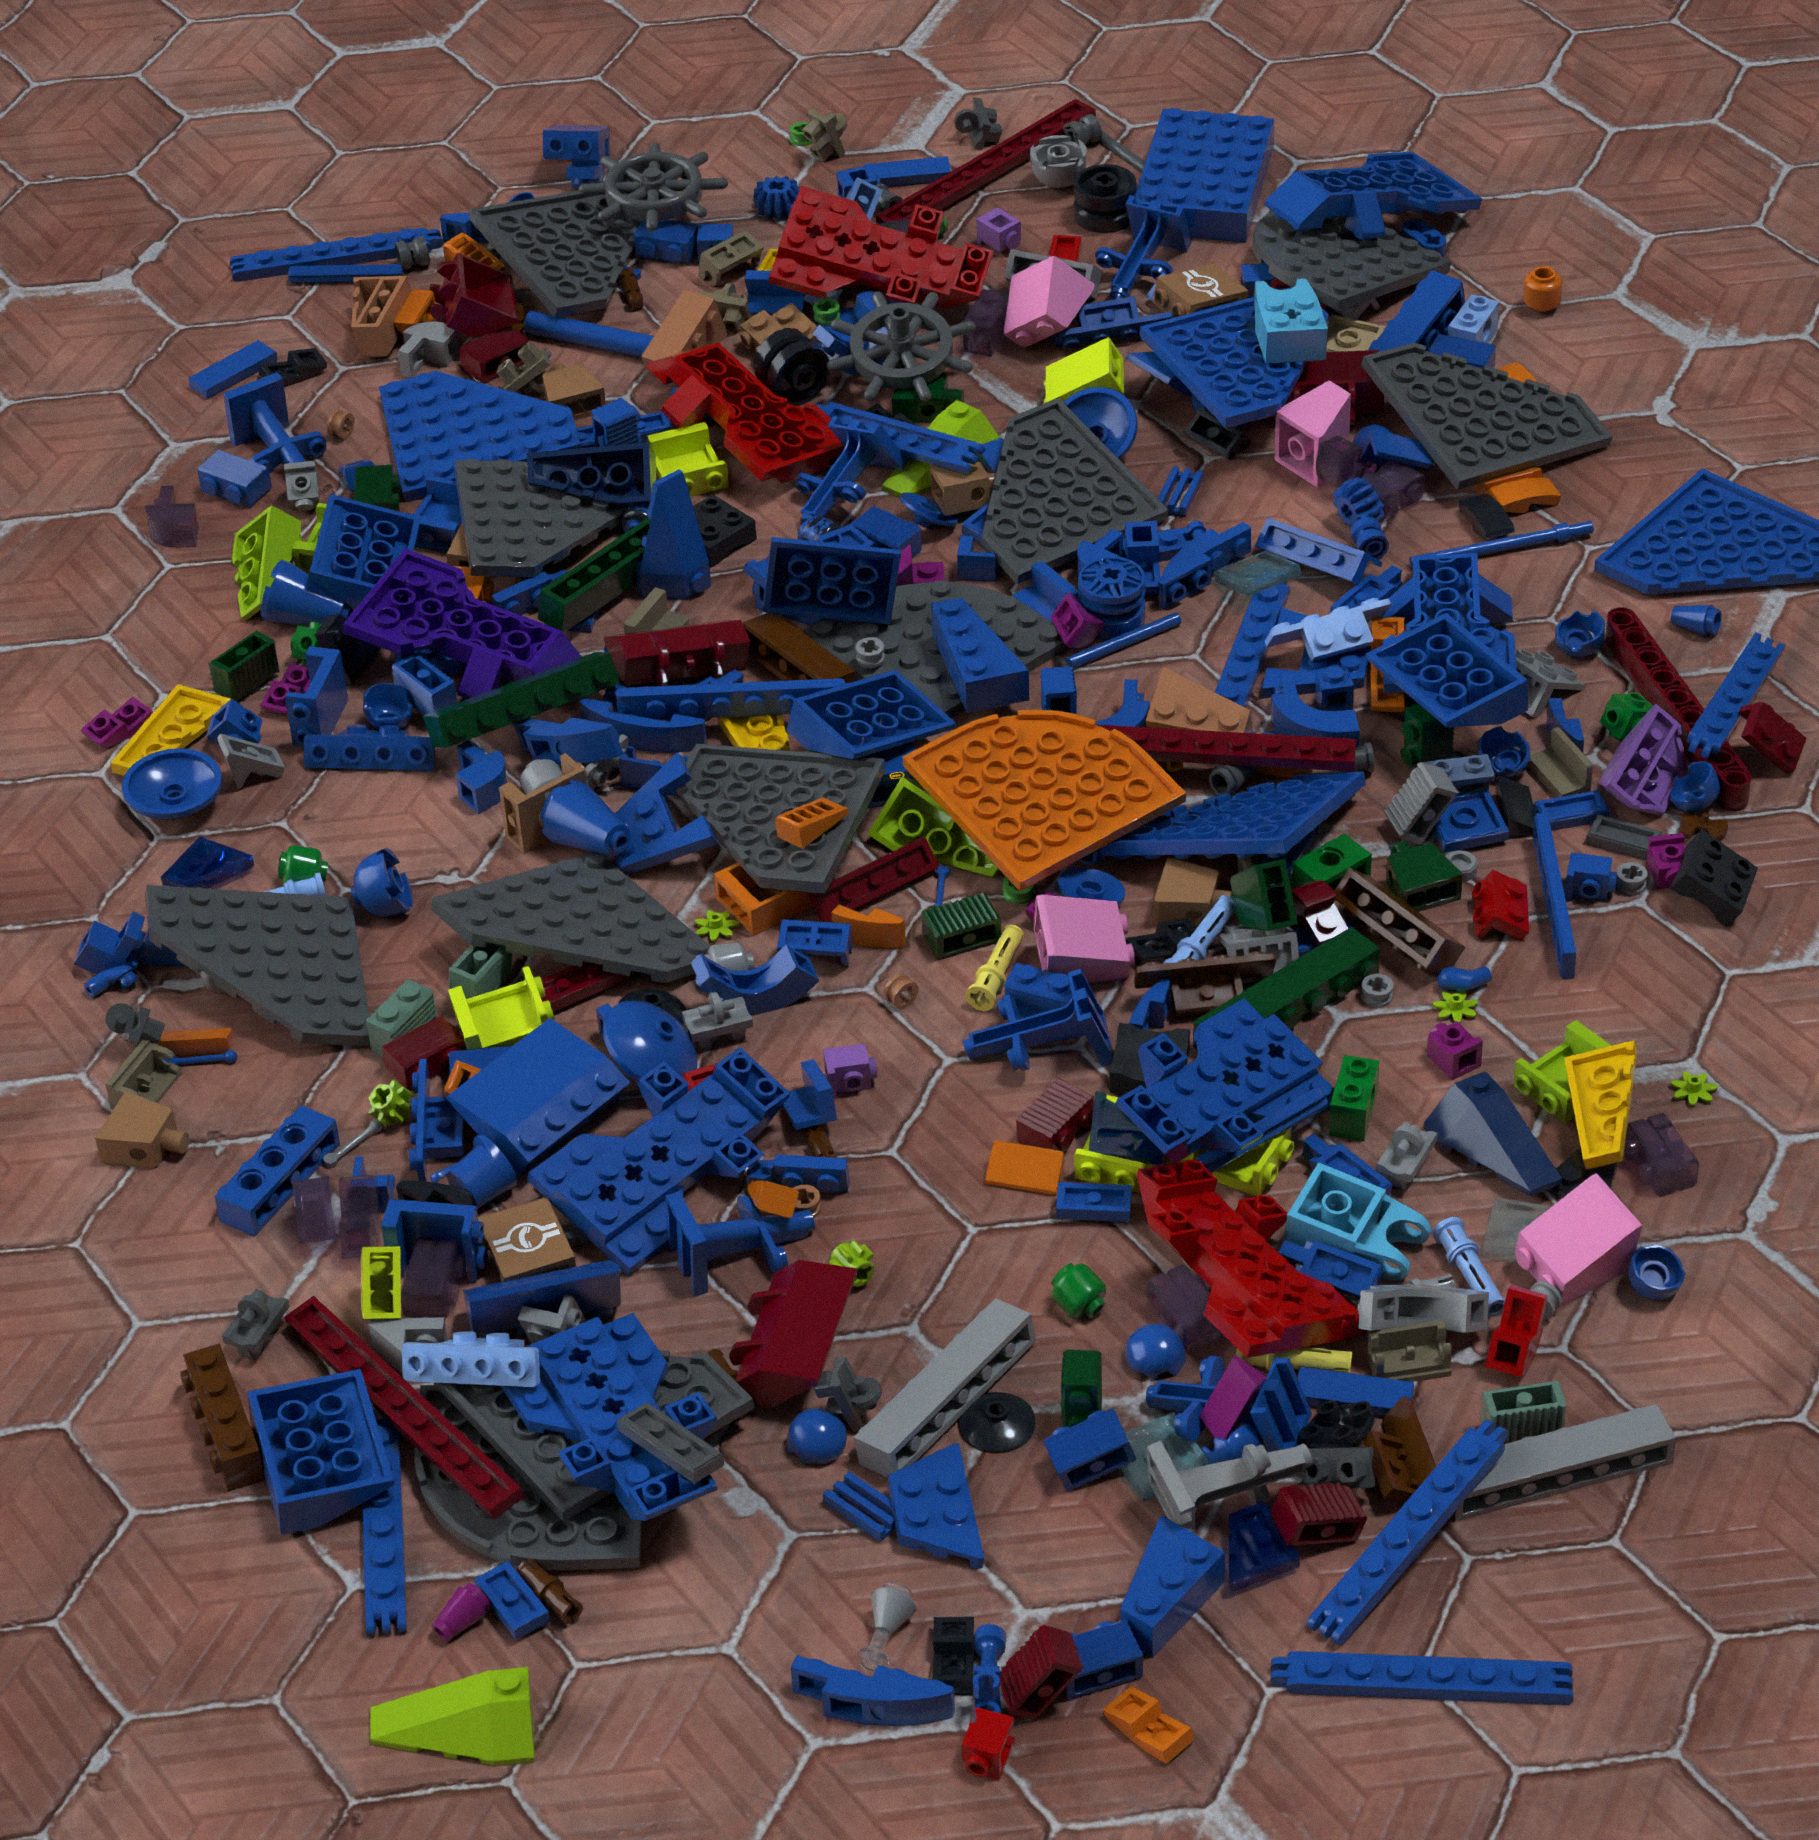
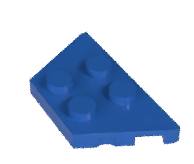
(936, 1507)

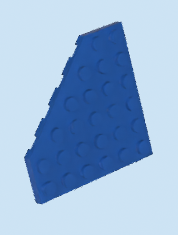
(1223, 363)
(454, 418)
(1714, 539)
(1249, 824)

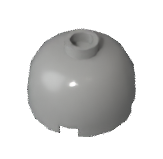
(1058, 160)

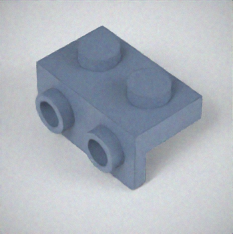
(1468, 772)

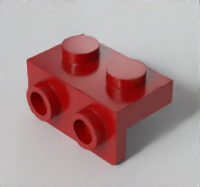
(1500, 904)

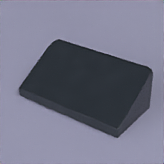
(1212, 434)
(1515, 806)

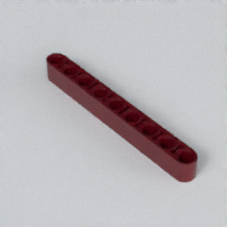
(1664, 686)

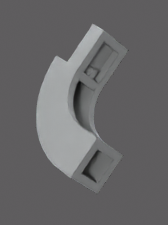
(1414, 1304)

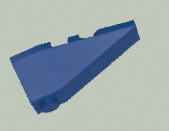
(674, 546)

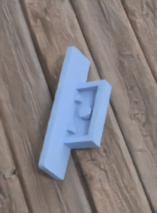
(1333, 633)
(472, 1361)

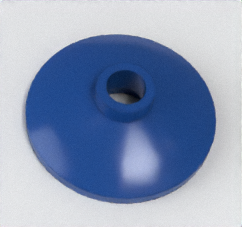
(926, 511)
(1091, 884)

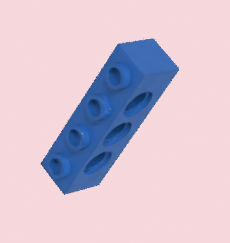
(268, 1176)

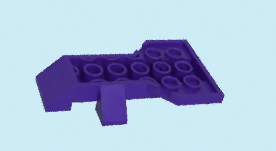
(430, 608)

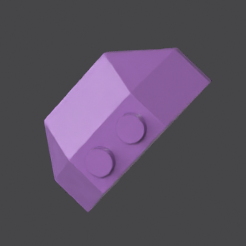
(1647, 763)

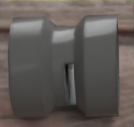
(1085, 130)
(412, 253)

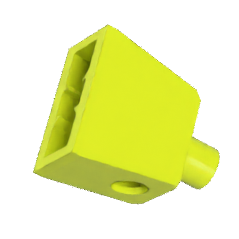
(380, 1282)

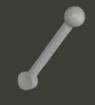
(331, 1159)

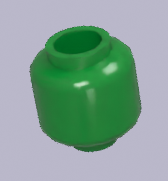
(301, 864)
(1078, 1291)

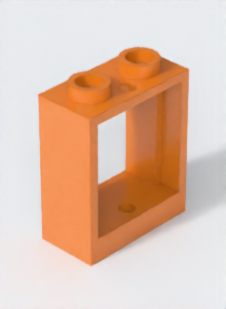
(756, 916)

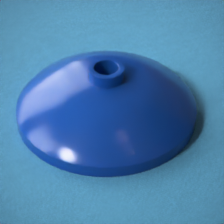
(1106, 415)
(172, 784)
(645, 1036)

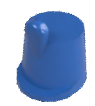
(481, 1172)

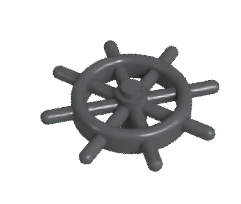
(653, 186)
(901, 346)

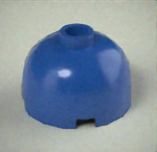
(381, 886)

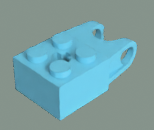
(1289, 323)
(1354, 1219)

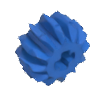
(774, 196)
(1357, 500)

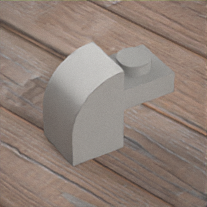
(427, 343)

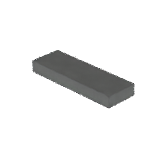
(670, 1442)

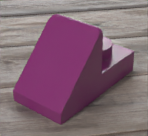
(918, 572)
(1075, 624)

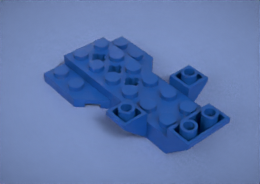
(1384, 185)
(1453, 587)
(1239, 1077)
(687, 1136)
(590, 1382)

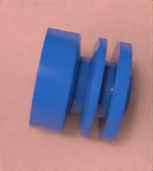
(1113, 593)

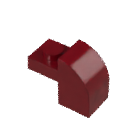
(1317, 911)

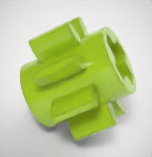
(390, 1103)
(854, 1256)

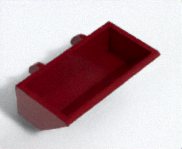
(474, 296)
(1345, 371)
(679, 652)
(792, 1330)

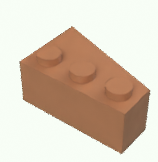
(374, 311)
(689, 325)
(1189, 706)

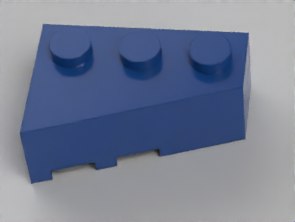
(1170, 1584)

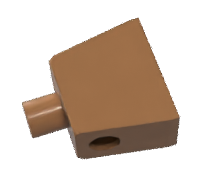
(574, 389)
(960, 491)
(1186, 892)
(139, 1133)

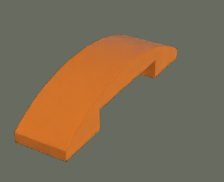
(1380, 630)

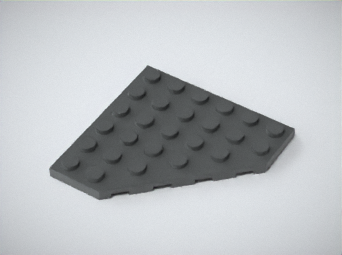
(561, 247)
(1479, 419)
(1056, 491)
(522, 526)
(750, 787)
(578, 914)
(276, 950)
(536, 1454)

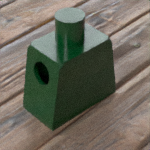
(910, 405)
(1422, 876)
(1264, 897)

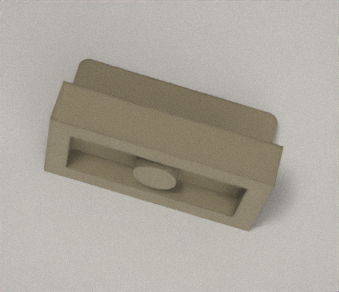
(654, 614)
(1562, 766)

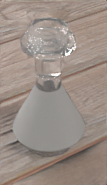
(891, 1608)

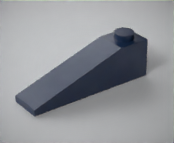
(602, 473)
(1489, 1130)

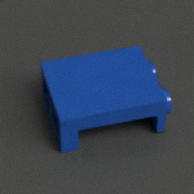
(575, 142)
(439, 515)
(324, 700)
(409, 1220)

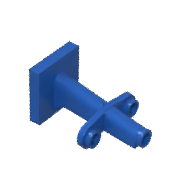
(1150, 228)
(261, 411)
(860, 450)
(1077, 1018)
(703, 1242)
(1276, 1411)

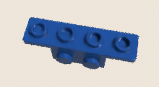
(1105, 320)
(369, 749)
(438, 1125)

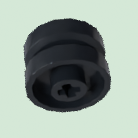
(1102, 197)
(791, 366)

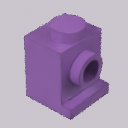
(1002, 234)
(849, 1068)

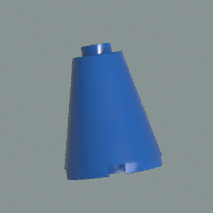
(298, 598)
(581, 820)

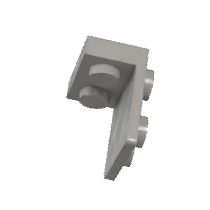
(1543, 678)
(1245, 940)

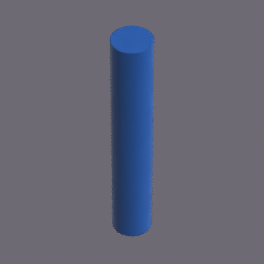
(586, 334)

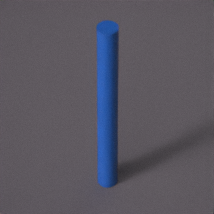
(1123, 640)

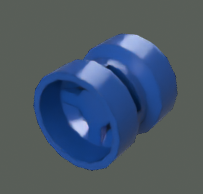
(1369, 537)

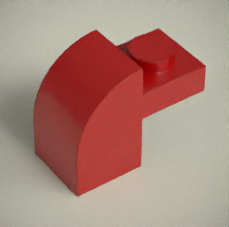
(1519, 1332)

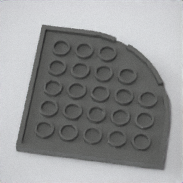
(1339, 264)
(913, 649)
(592, 1539)

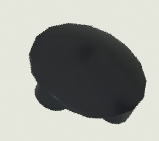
(1338, 1425)

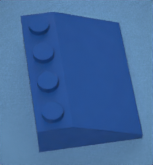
(359, 546)
(831, 580)
(1453, 674)
(865, 717)
(539, 1094)
(499, 1304)
(318, 1448)

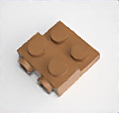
(763, 325)

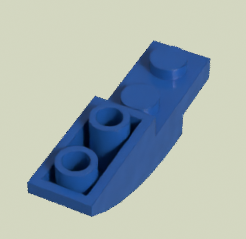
(1194, 563)
(576, 737)
(884, 1699)

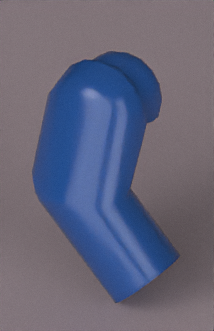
(107, 978)
(1463, 980)

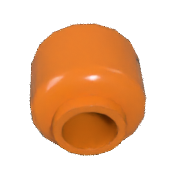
(1542, 289)

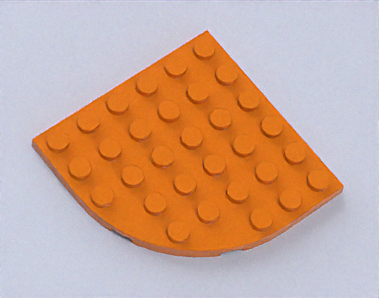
(1042, 788)

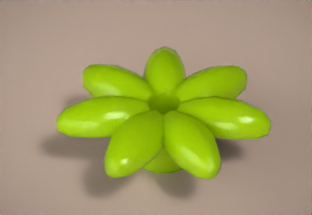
(716, 924)
(1456, 1006)
(1693, 1088)

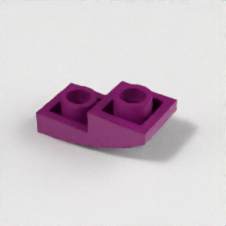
(294, 680)
(114, 728)

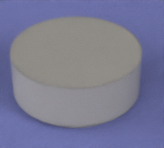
(1465, 863)

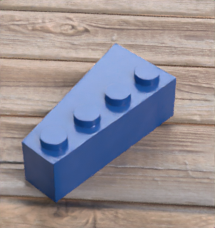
(1424, 314)
(976, 658)

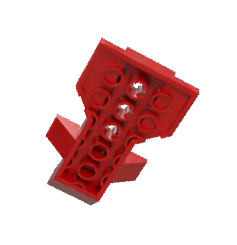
(836, 247)
(760, 427)
(1254, 1289)

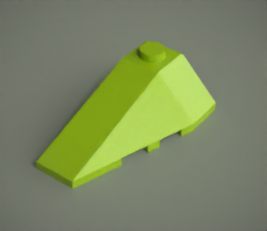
(956, 420)
(257, 552)
(915, 814)
(471, 1717)

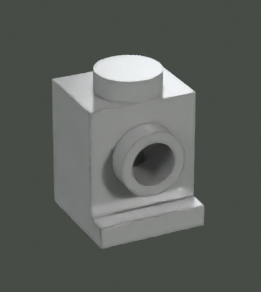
(302, 474)

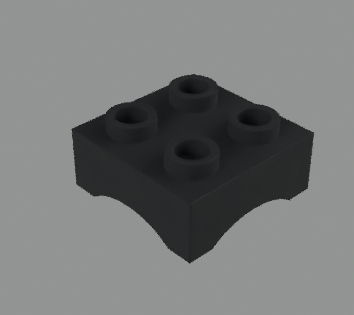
(722, 527)
(1715, 877)
(1126, 1067)

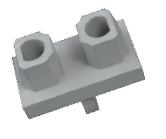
(716, 1019)
(1406, 1154)

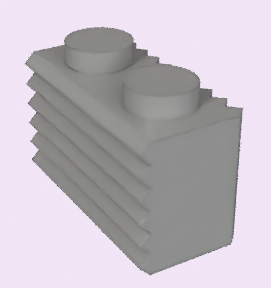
(1420, 802)

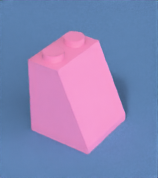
(1044, 300)
(1306, 424)
(1082, 935)
(1580, 1240)

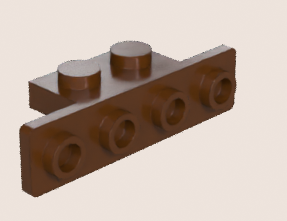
(1207, 983)
(1402, 1455)

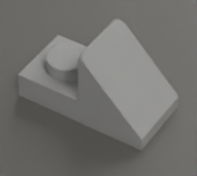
(246, 756)
(391, 1333)

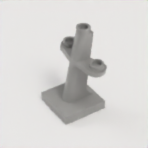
(1188, 1489)

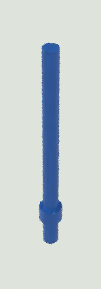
(1559, 534)

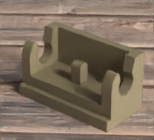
(729, 255)
(144, 1074)
(1410, 1352)

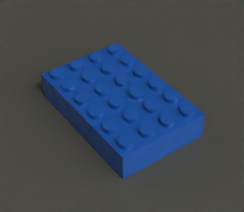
(1210, 168)

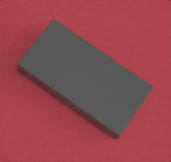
(1620, 836)

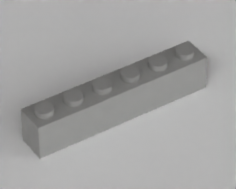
(945, 1388)
(1573, 1460)

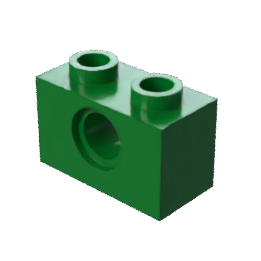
(1331, 862)
(1354, 1097)

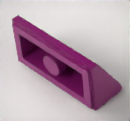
(1232, 1398)

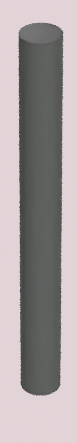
(1122, 152)

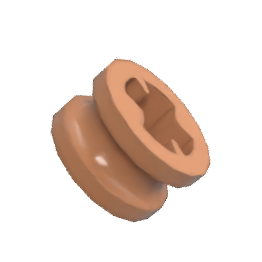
(340, 424)
(901, 991)
(812, 1196)

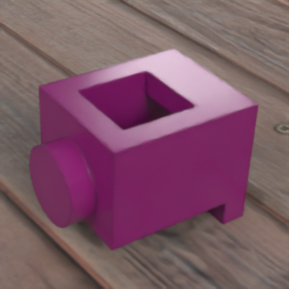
(1665, 858)
(1449, 1044)

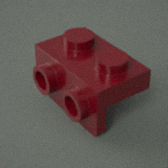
(1772, 735)

